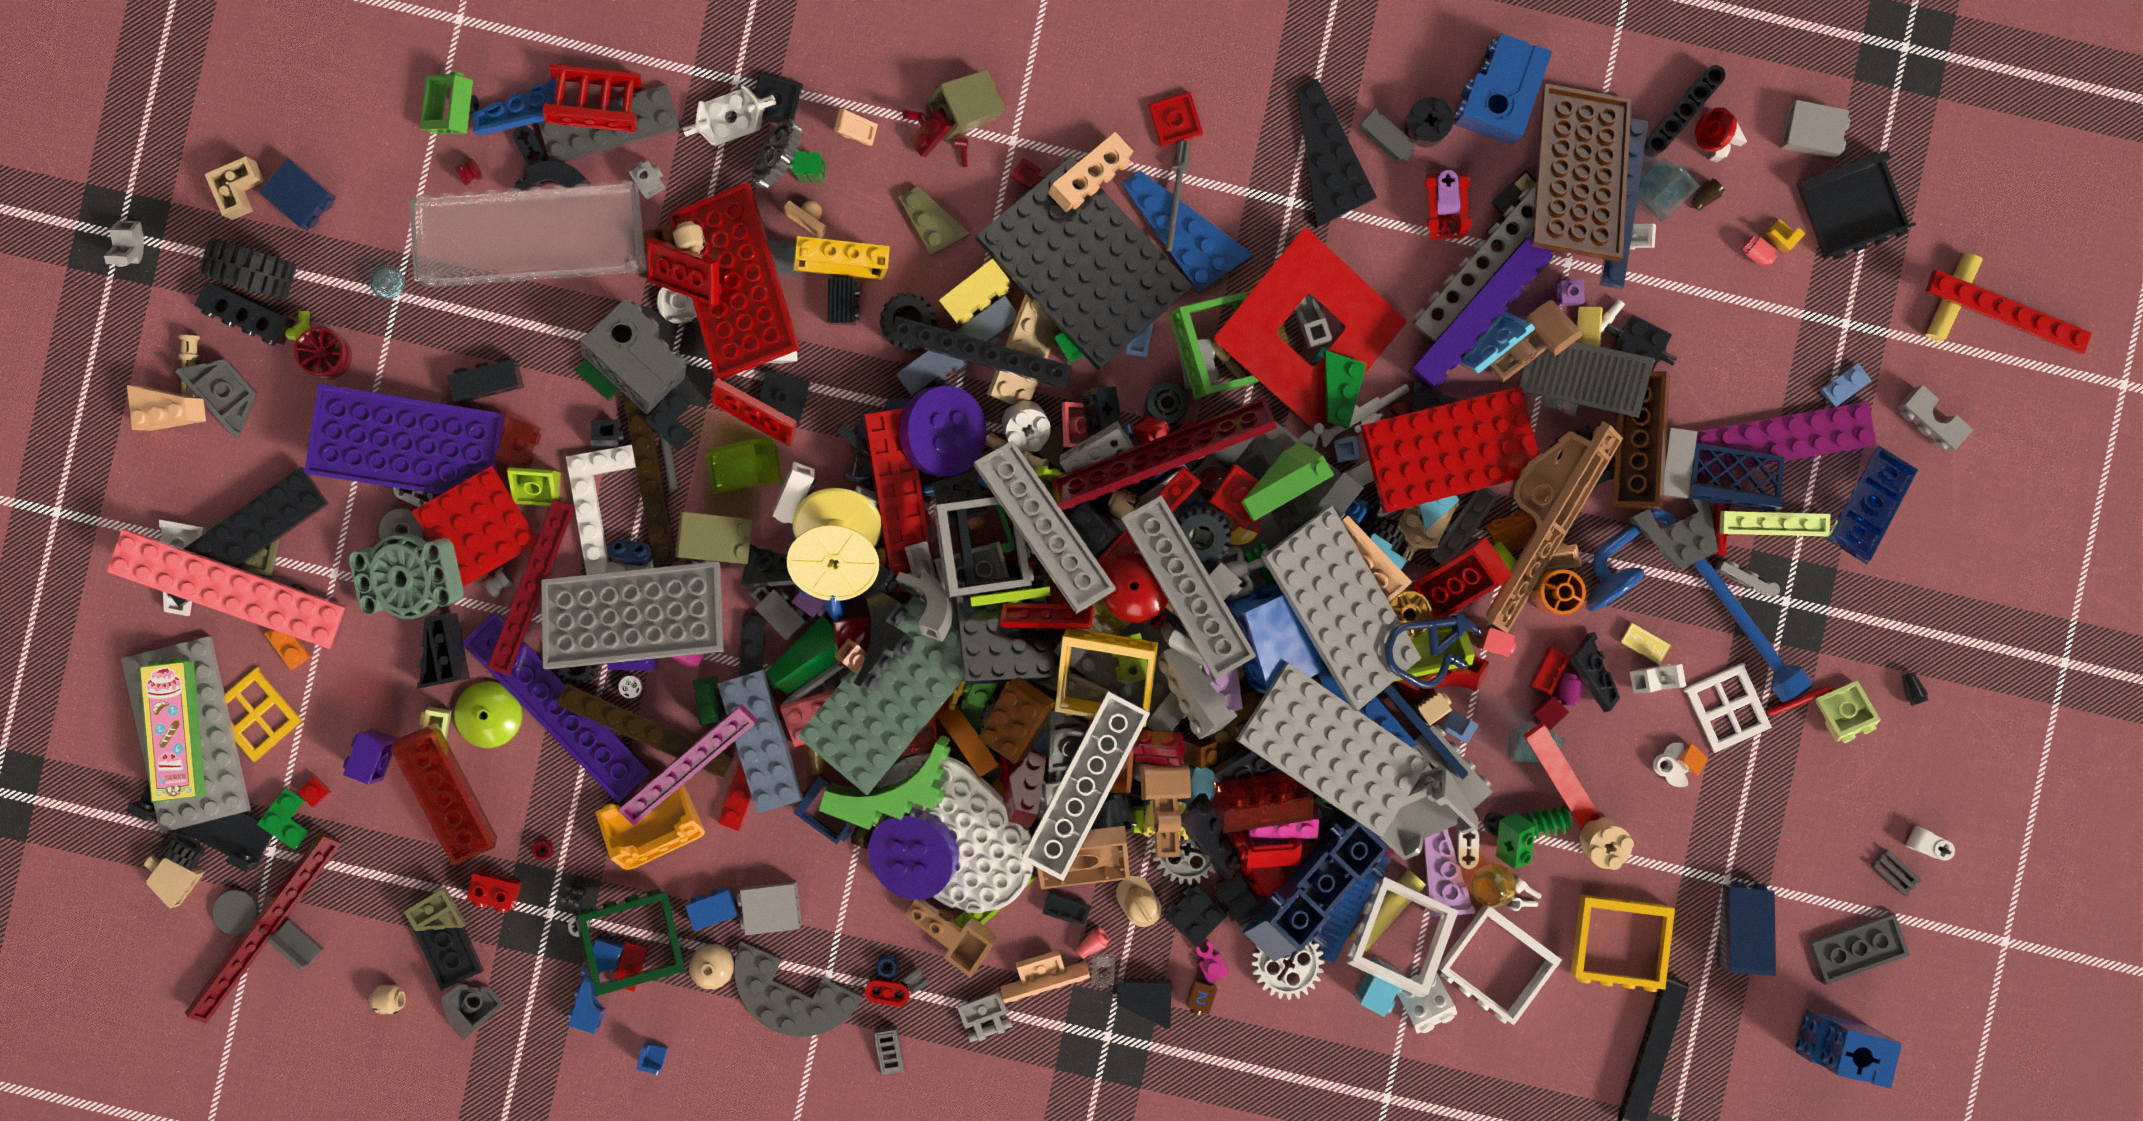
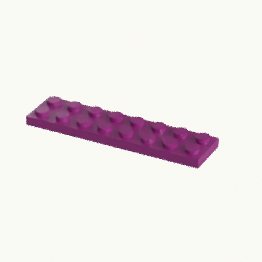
(1792, 436)

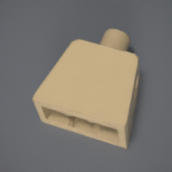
(171, 880)

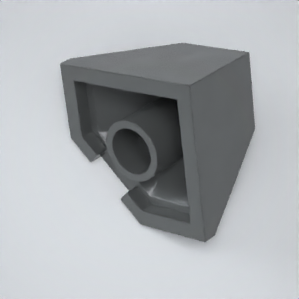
(469, 1008)

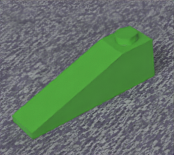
(1290, 476)

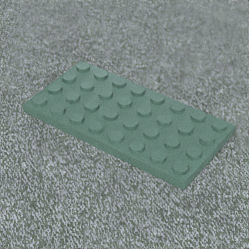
(869, 732)

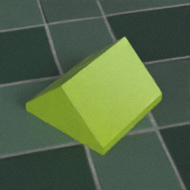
(534, 486)

